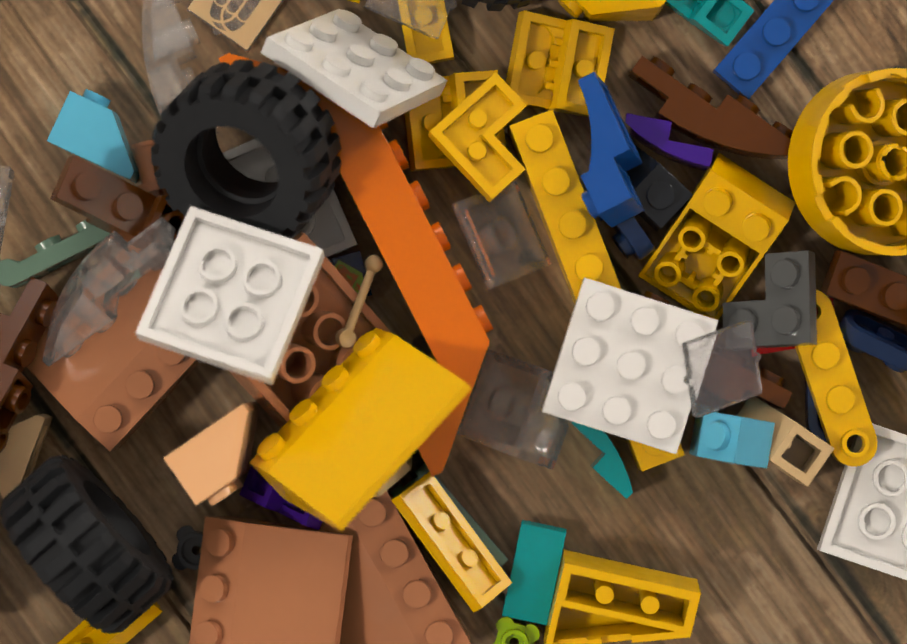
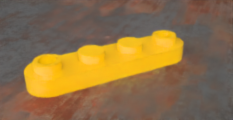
(836, 389)

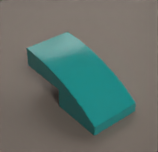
(714, 17)
(609, 463)
(534, 572)

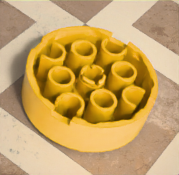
(840, 167)

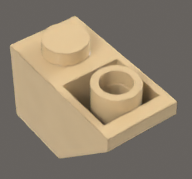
(793, 447)

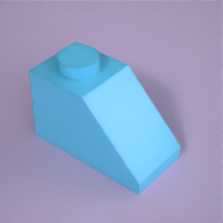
(94, 134)
(732, 439)

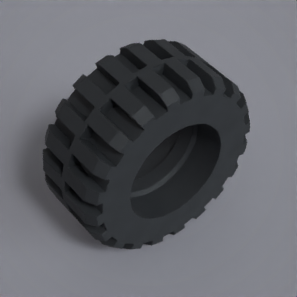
(273, 113)
(85, 544)

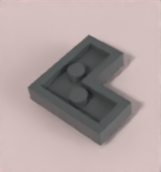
(790, 304)

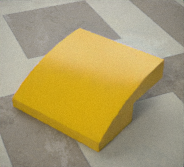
(552, 57)
(420, 120)

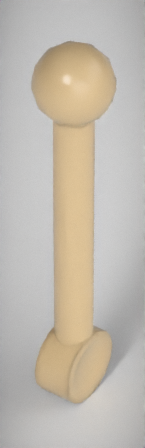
(346, 337)

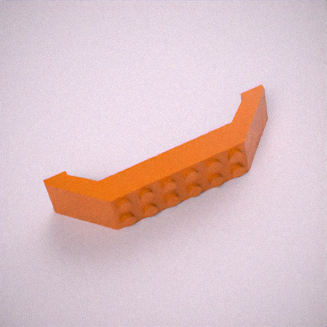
(413, 254)

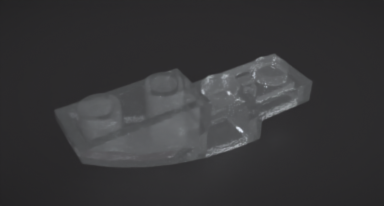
(166, 46)
(93, 290)

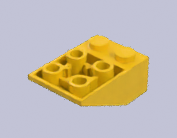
(717, 238)

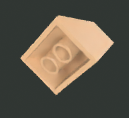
(217, 456)

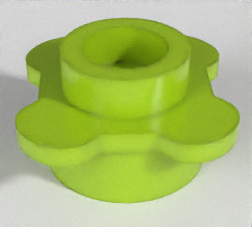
(509, 629)

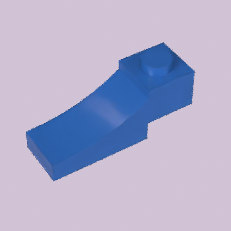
(612, 155)

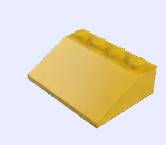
(358, 427)

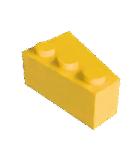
(618, 602)

